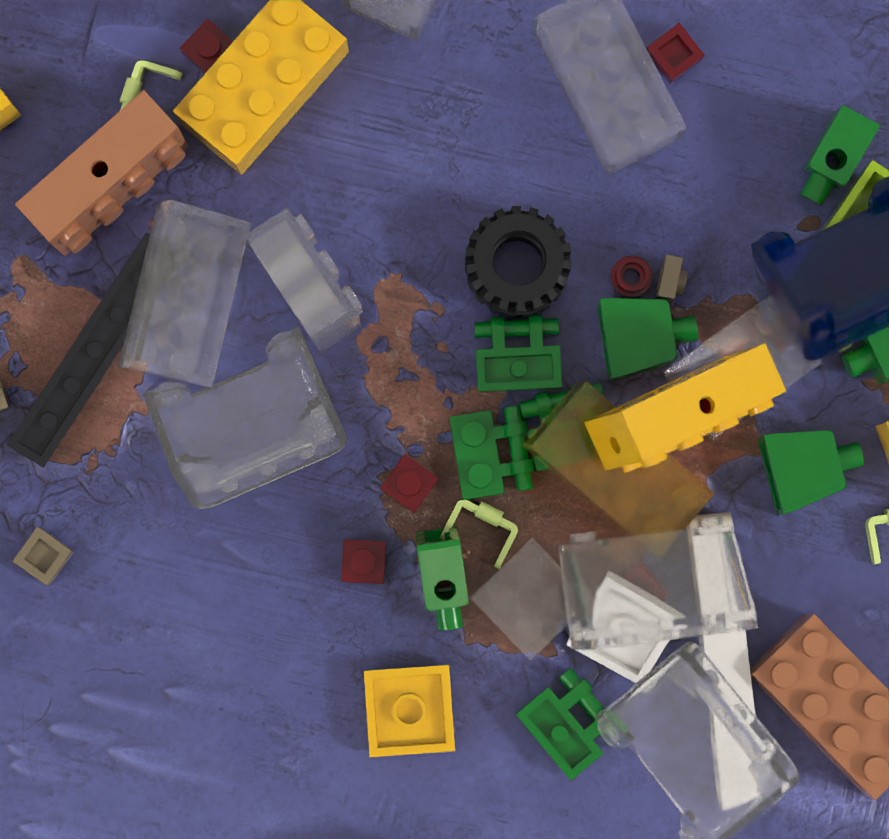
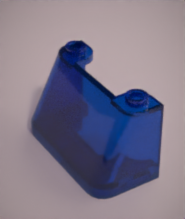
(832, 282)

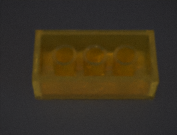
(635, 501)

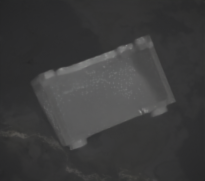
(247, 425)
(655, 586)
(700, 745)

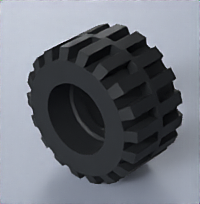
(524, 227)

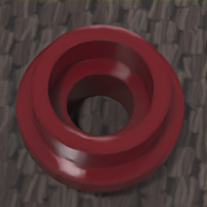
(635, 264)

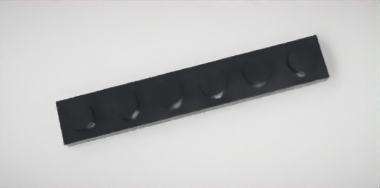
(81, 366)

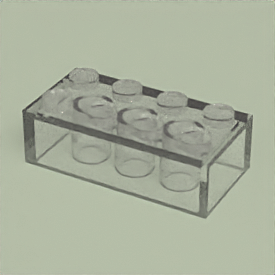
(609, 80)
(184, 294)

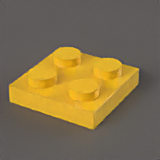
(409, 710)

